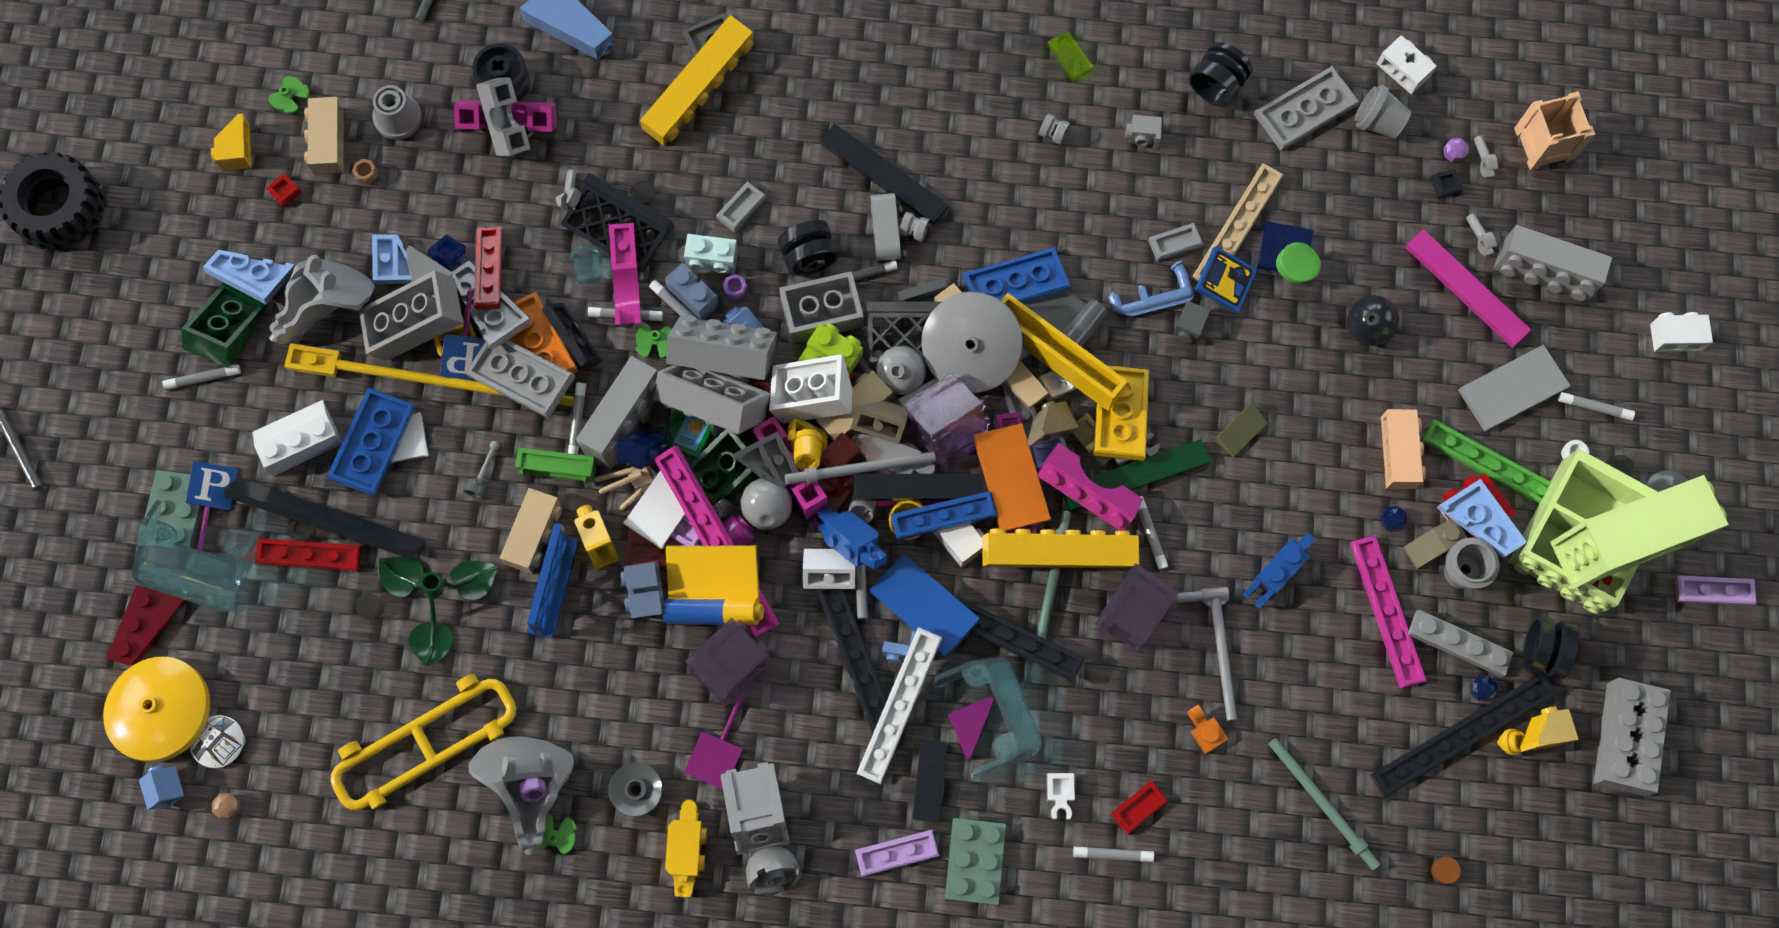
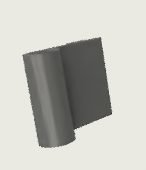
(1070, 315)

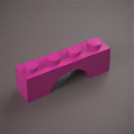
(533, 115)
(1064, 472)
(807, 496)

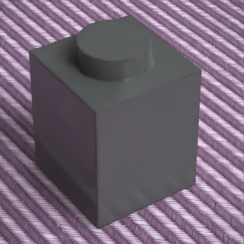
(1191, 322)

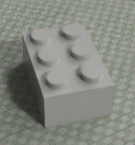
(821, 301)

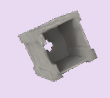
(754, 808)

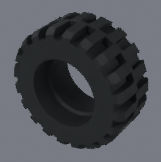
(36, 177)

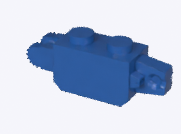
(851, 538)
(1280, 569)

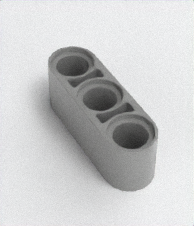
(885, 227)

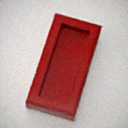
(1139, 807)

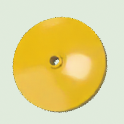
(156, 709)

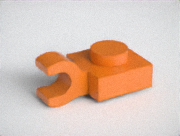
(1208, 733)

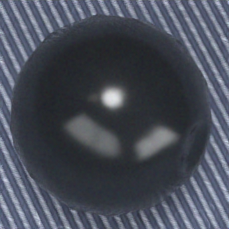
(1373, 320)

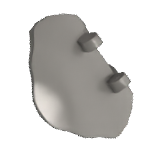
(315, 292)
(512, 761)

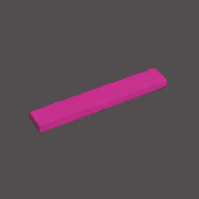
(1467, 288)
(1388, 612)

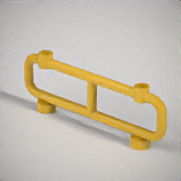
(353, 754)

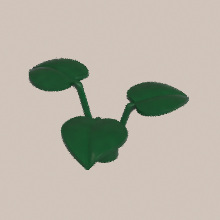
(402, 574)

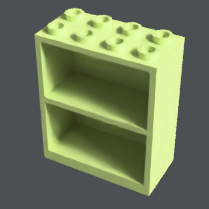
(1576, 493)
(1639, 532)

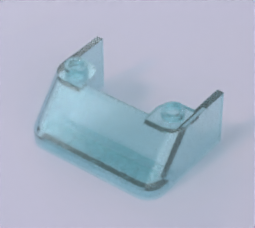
(188, 571)
(1023, 737)

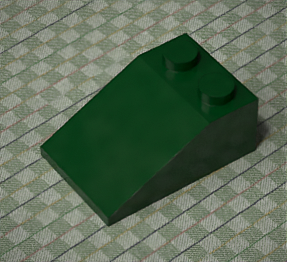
(222, 325)
(719, 471)

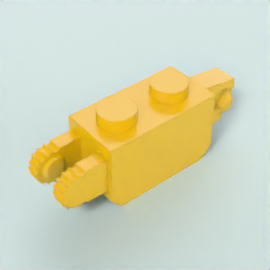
(684, 849)

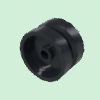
(502, 62)
(808, 248)
(1550, 647)

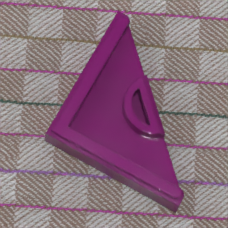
(969, 724)

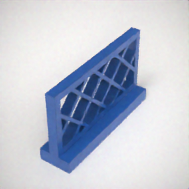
(552, 583)

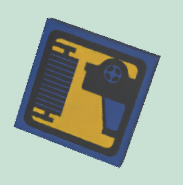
(1225, 279)

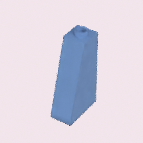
(571, 24)

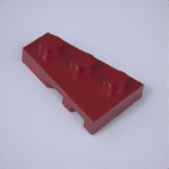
(141, 623)

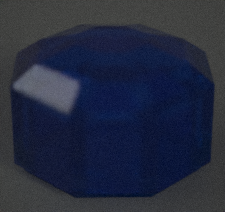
(1393, 518)
(1483, 688)

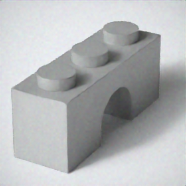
(496, 101)

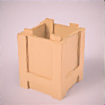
(1554, 130)

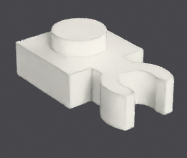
(1060, 789)

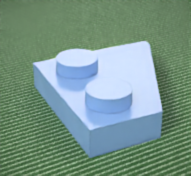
(389, 260)

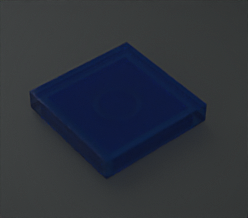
(1276, 238)

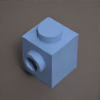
(161, 787)

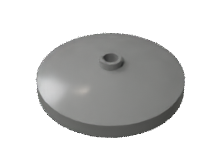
(979, 319)

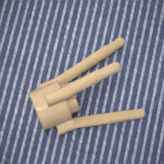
(637, 477)

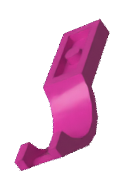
(625, 274)

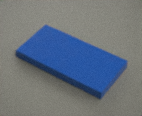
(1024, 277)
(371, 442)
(924, 604)

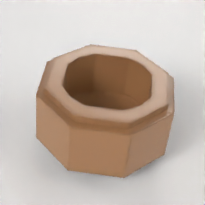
(365, 171)
(226, 806)

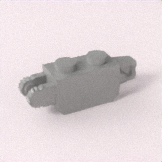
(877, 449)

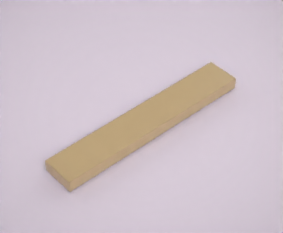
(1244, 214)
(1021, 380)

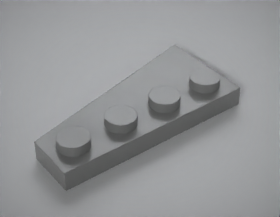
(494, 324)

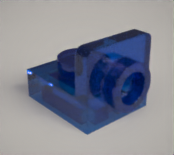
(446, 251)

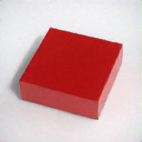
(283, 190)

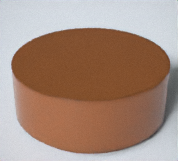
(1446, 870)

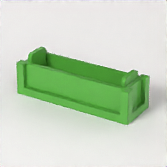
(556, 465)

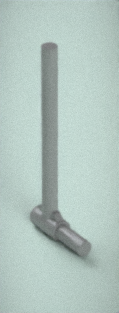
(1216, 599)

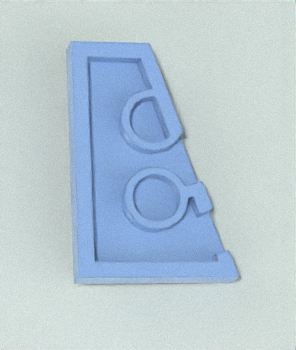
(248, 275)
(1484, 518)

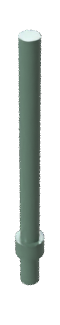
(1052, 583)
(1358, 845)

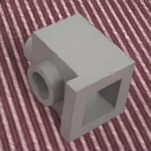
(1144, 130)

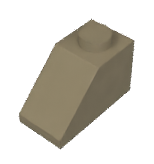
(881, 420)
(1051, 423)
(1434, 543)

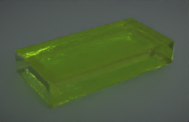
(1070, 56)

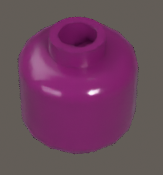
(739, 530)

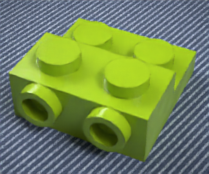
(827, 342)

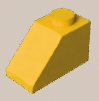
(233, 145)
(1549, 730)

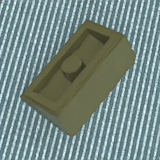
(1241, 430)

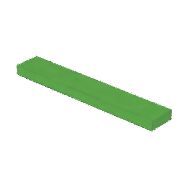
(1486, 461)

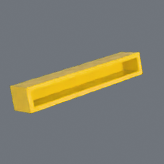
(697, 80)
(1067, 357)
(1060, 550)

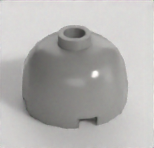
(902, 369)
(771, 869)

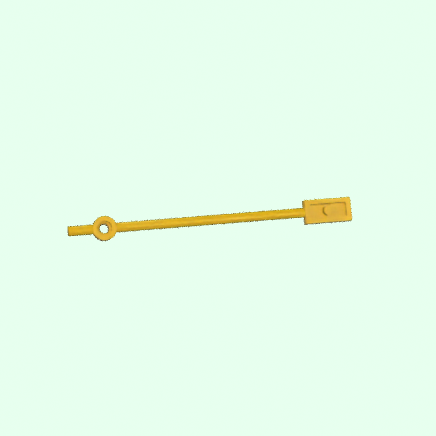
(327, 362)

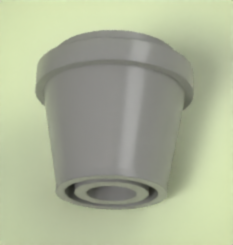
(395, 113)
(1382, 113)
(1479, 560)

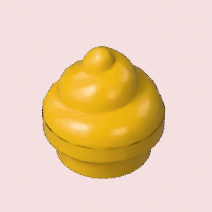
(1511, 741)

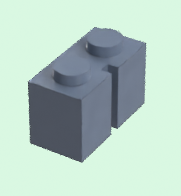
(690, 292)
(644, 589)

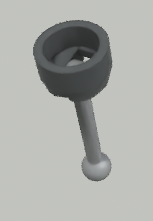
(476, 487)

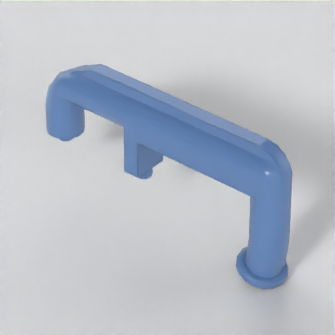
(1159, 301)

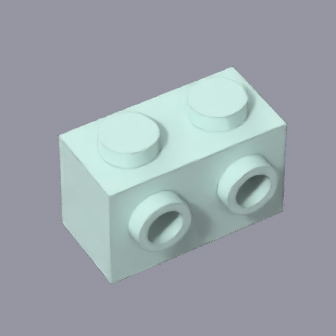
(711, 253)

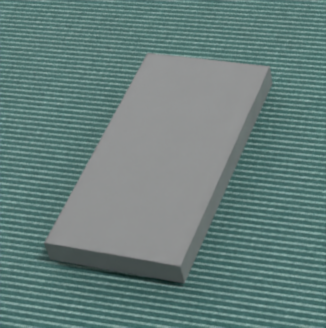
(1306, 108)
(521, 376)
(1514, 388)

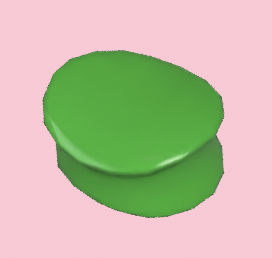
(1298, 263)

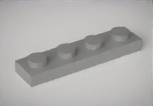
(1460, 643)

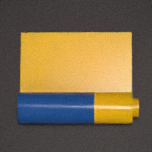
(712, 585)

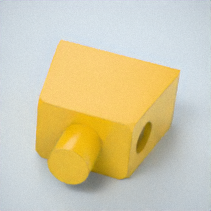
(595, 537)

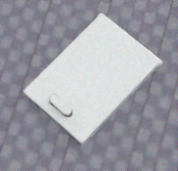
(413, 442)
(656, 513)

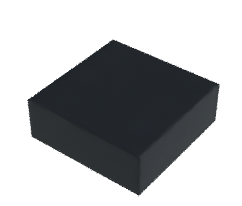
(1446, 183)

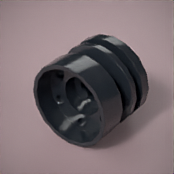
(1220, 74)

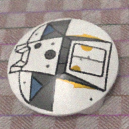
(218, 742)

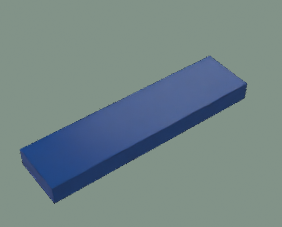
(943, 515)

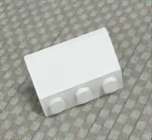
(811, 389)
(296, 438)

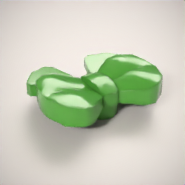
(282, 100)
(646, 338)
(562, 839)

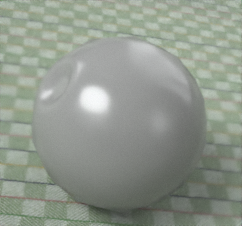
(766, 504)

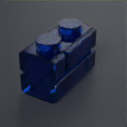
(641, 448)

